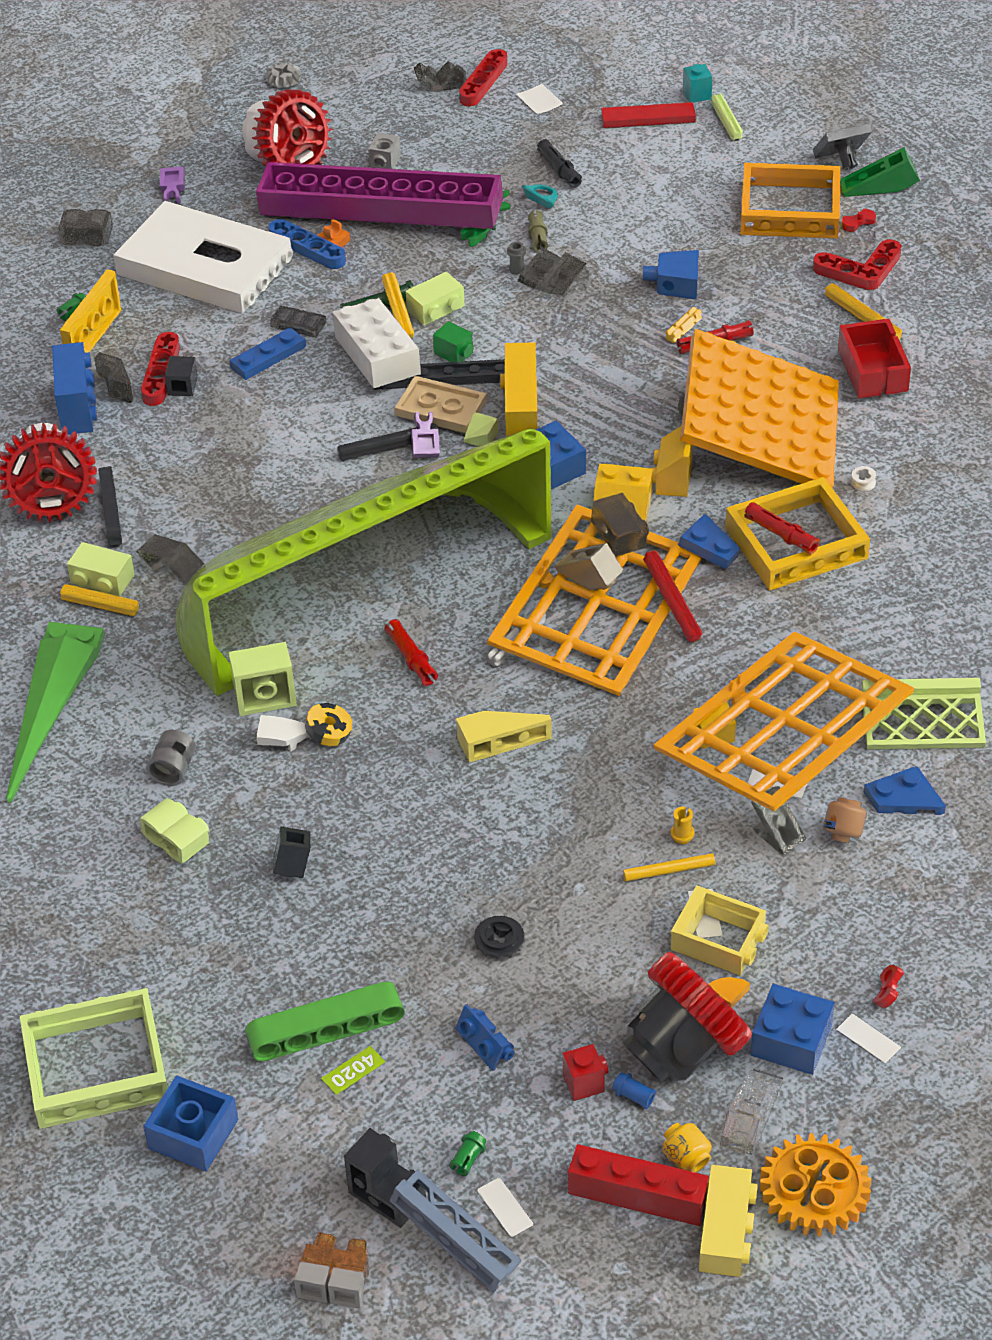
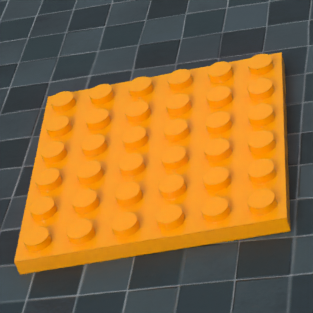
(760, 410)

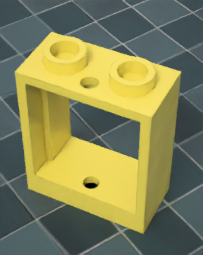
(725, 909)

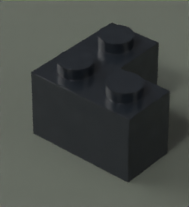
(375, 1173)

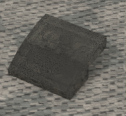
(551, 273)

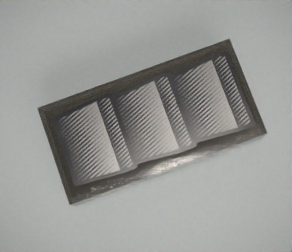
(299, 320)

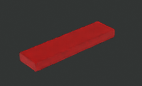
(648, 115)

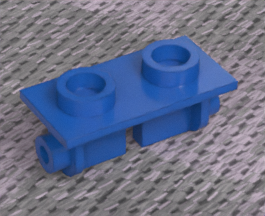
(478, 1033)

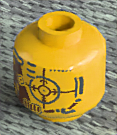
(686, 1147)

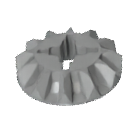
(283, 75)

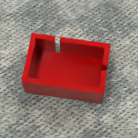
(874, 358)

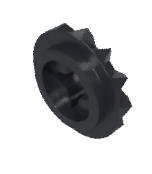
(505, 928)

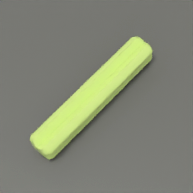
(726, 116)

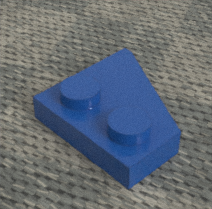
(709, 542)
(904, 793)

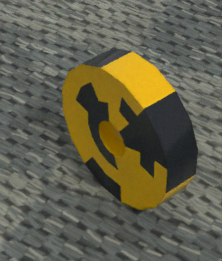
(338, 728)

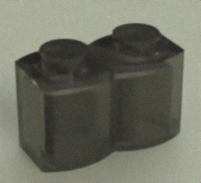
(85, 227)

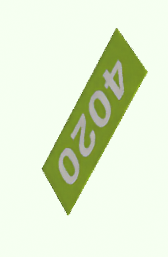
(353, 1070)

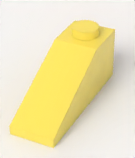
(499, 732)

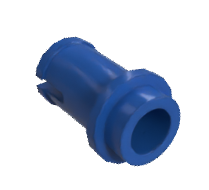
(633, 1090)

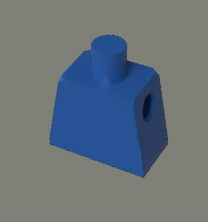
(675, 274)

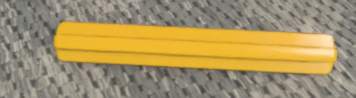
(855, 306)

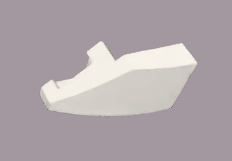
(280, 732)

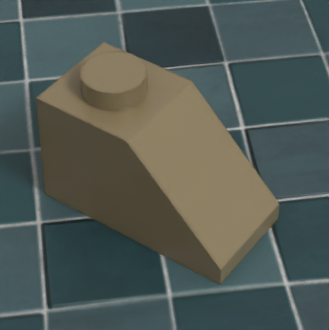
(591, 567)

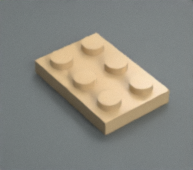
(450, 404)

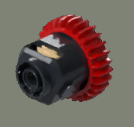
(682, 1022)

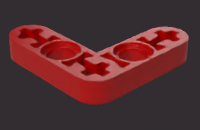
(864, 276)

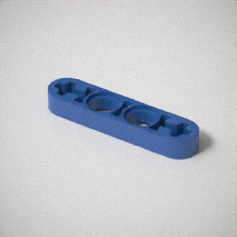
(329, 255)

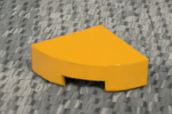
(730, 989)

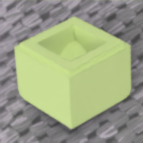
(481, 429)

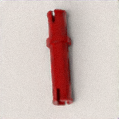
(726, 332)
(791, 533)
(415, 658)

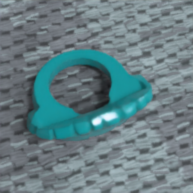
(545, 200)

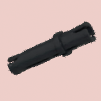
(563, 167)

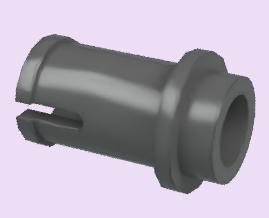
(516, 252)

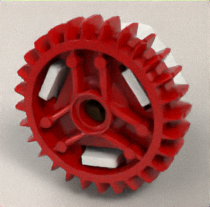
(287, 129)
(46, 471)

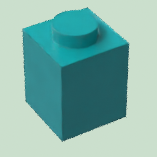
(697, 83)

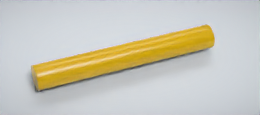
(669, 867)

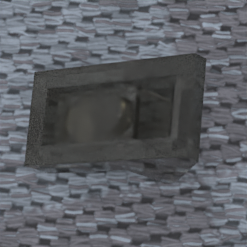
(778, 827)

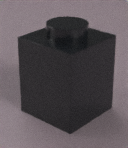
(181, 376)
(291, 852)

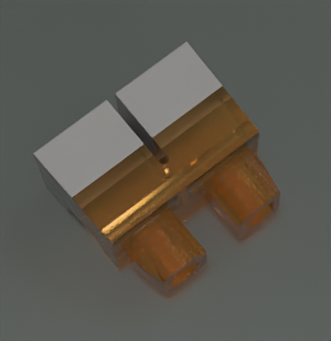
(333, 1272)

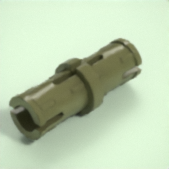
(537, 230)

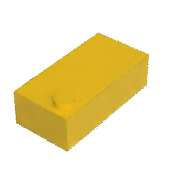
(520, 387)

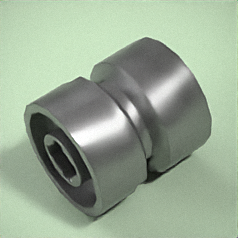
(171, 757)

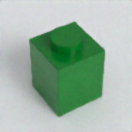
(453, 342)

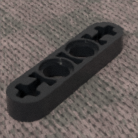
(110, 506)

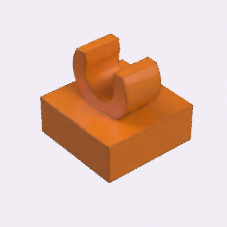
(335, 233)

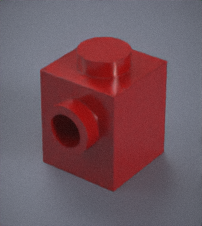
(584, 1072)

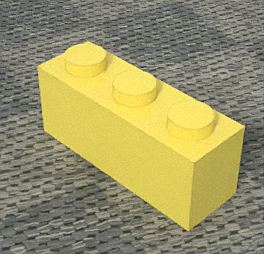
(727, 1221)

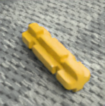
(683, 324)

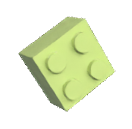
(262, 678)

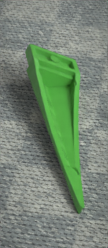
(59, 668)

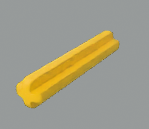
(397, 303)
(99, 600)

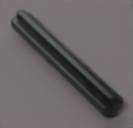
(377, 444)

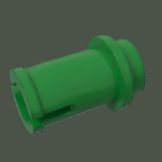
(70, 305)
(471, 1147)

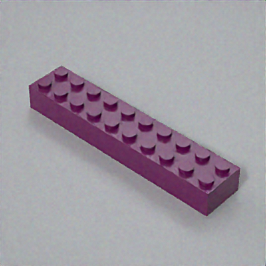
(380, 195)

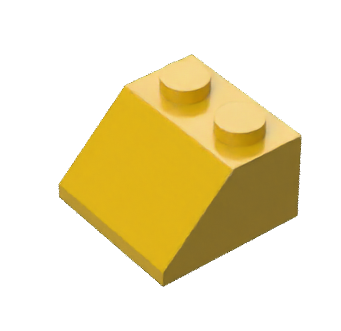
(673, 465)
(633, 482)

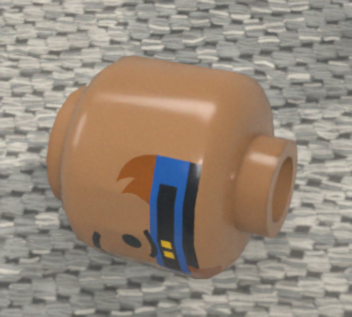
(845, 819)

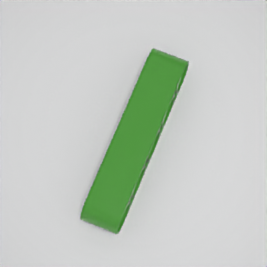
(324, 1021)

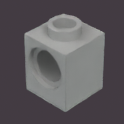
(384, 151)

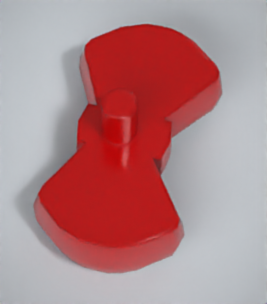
(851, 223)
(889, 980)

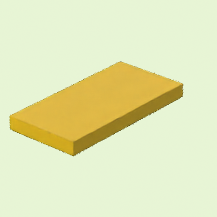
(94, 313)

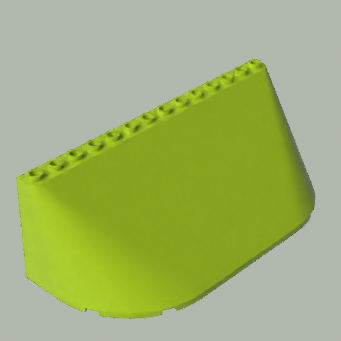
(503, 476)

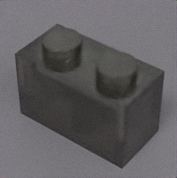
(619, 524)

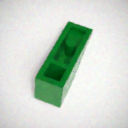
(882, 176)

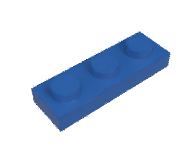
(267, 353)

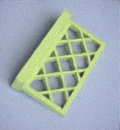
(942, 691)

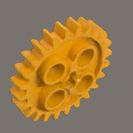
(844, 1197)

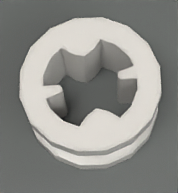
(863, 472)

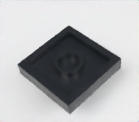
(844, 143)

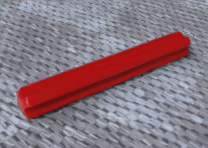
(672, 596)

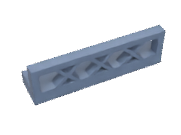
(451, 1234)

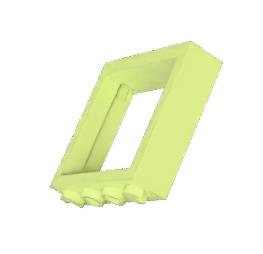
(100, 1098)

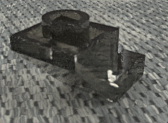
(447, 78)
(116, 377)
(173, 553)

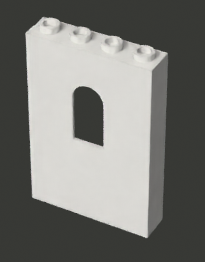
(164, 257)

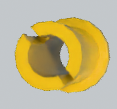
(682, 830)

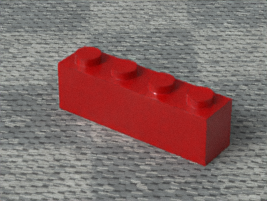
(638, 1184)

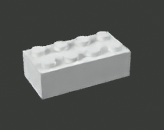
(376, 343)

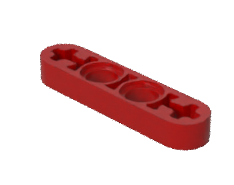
(472, 93)
(159, 368)

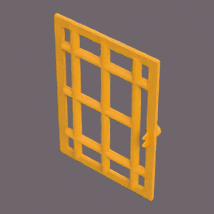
(544, 579)
(741, 701)

